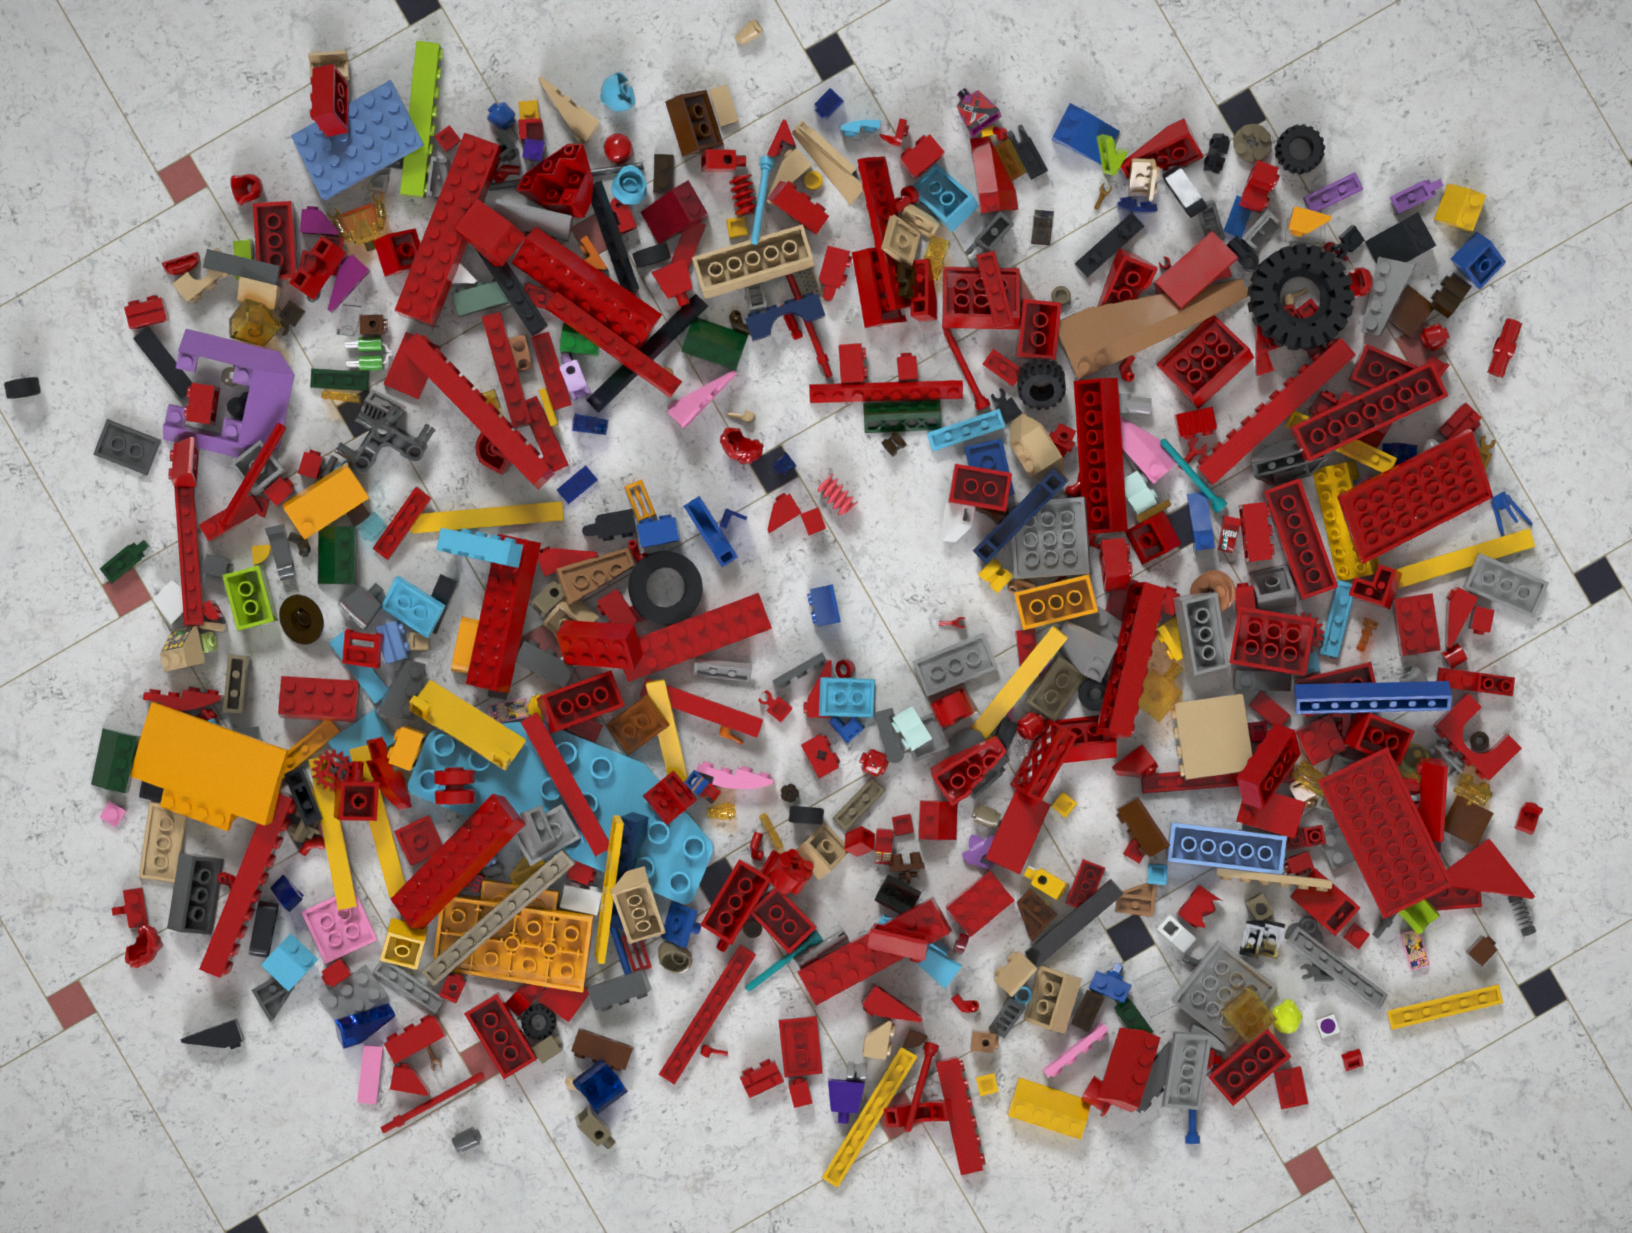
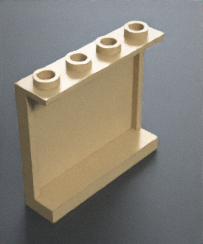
(1211, 736)

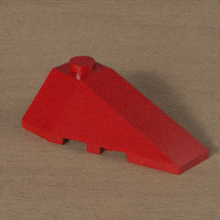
(1169, 148)
(992, 181)
(1127, 278)

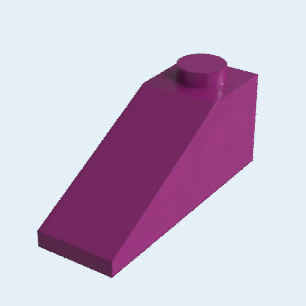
(348, 278)

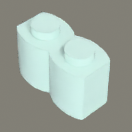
(1138, 493)
(912, 728)

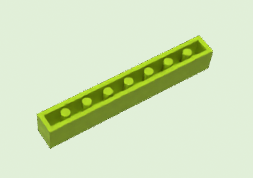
(422, 111)

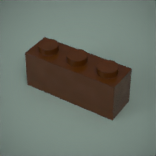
(601, 1048)

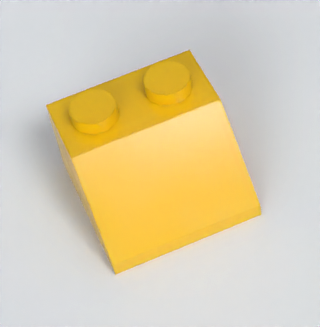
(1460, 207)
(403, 944)

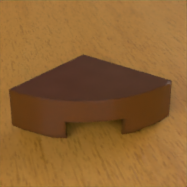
(914, 1039)

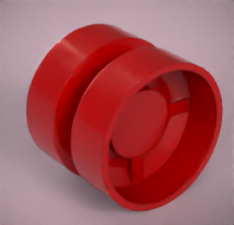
(454, 781)

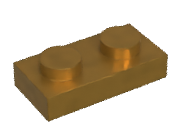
(1010, 159)

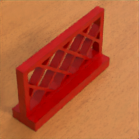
(1051, 759)

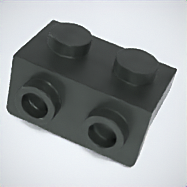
(897, 895)

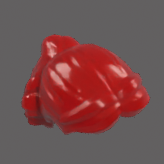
(739, 447)
(145, 947)

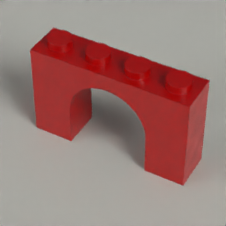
(1451, 727)

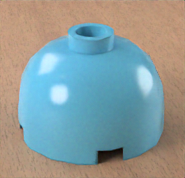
(616, 93)

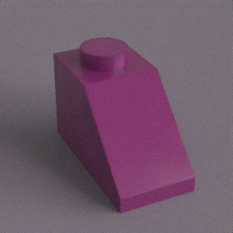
(316, 223)

